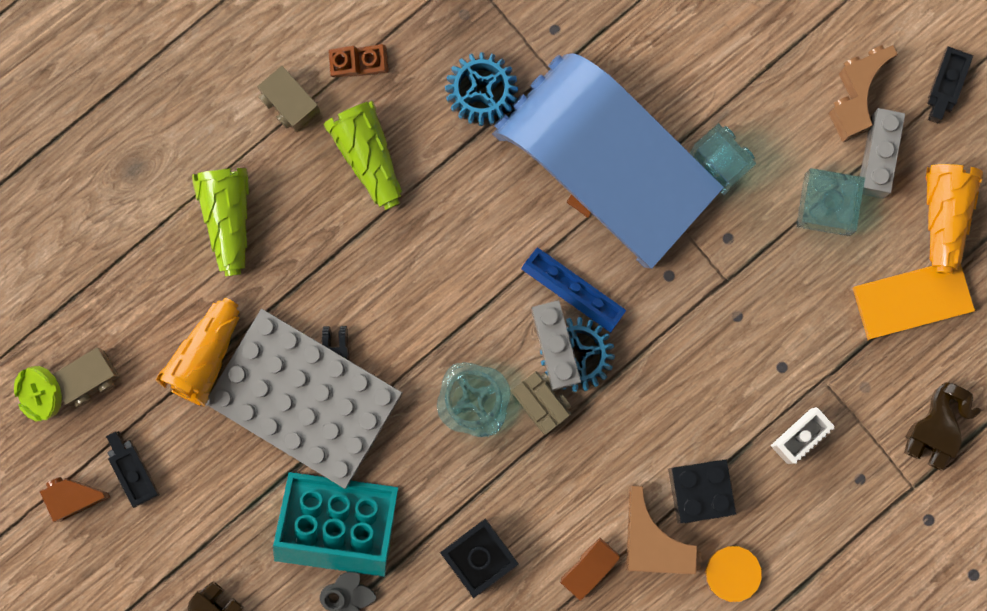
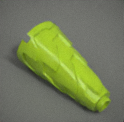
(366, 151)
(224, 210)

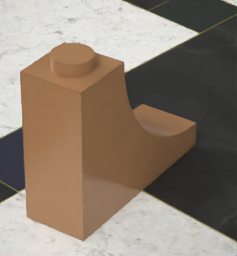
(652, 549)

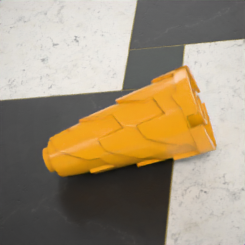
(951, 203)
(200, 356)

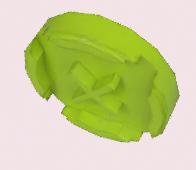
(38, 393)

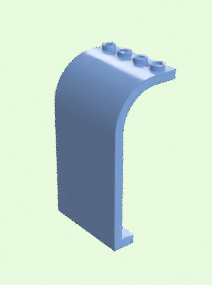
(610, 156)

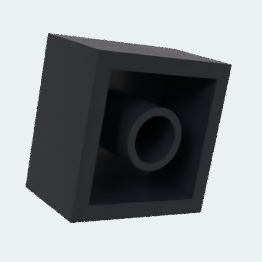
(702, 491)
(479, 558)

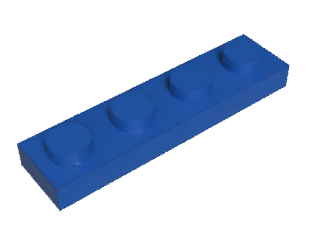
(573, 289)

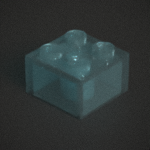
(723, 157)
(830, 202)

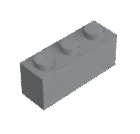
(881, 152)
(555, 345)

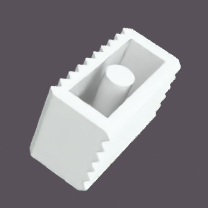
(802, 436)

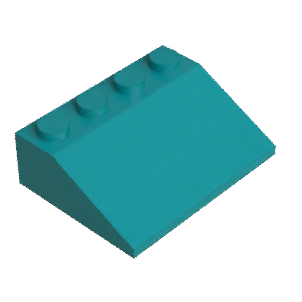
(335, 525)

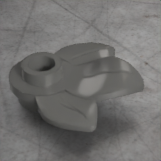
(351, 594)

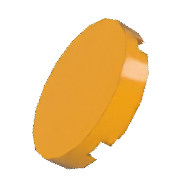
(733, 573)

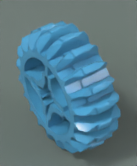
(469, 70)
(600, 349)

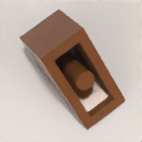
(70, 497)

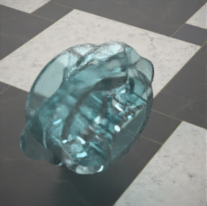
(458, 375)

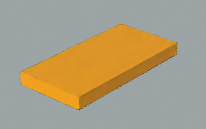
(912, 300)

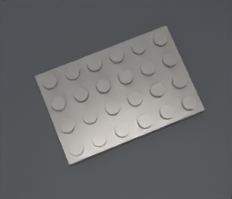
(304, 398)

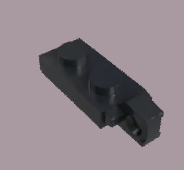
(948, 82)
(130, 470)

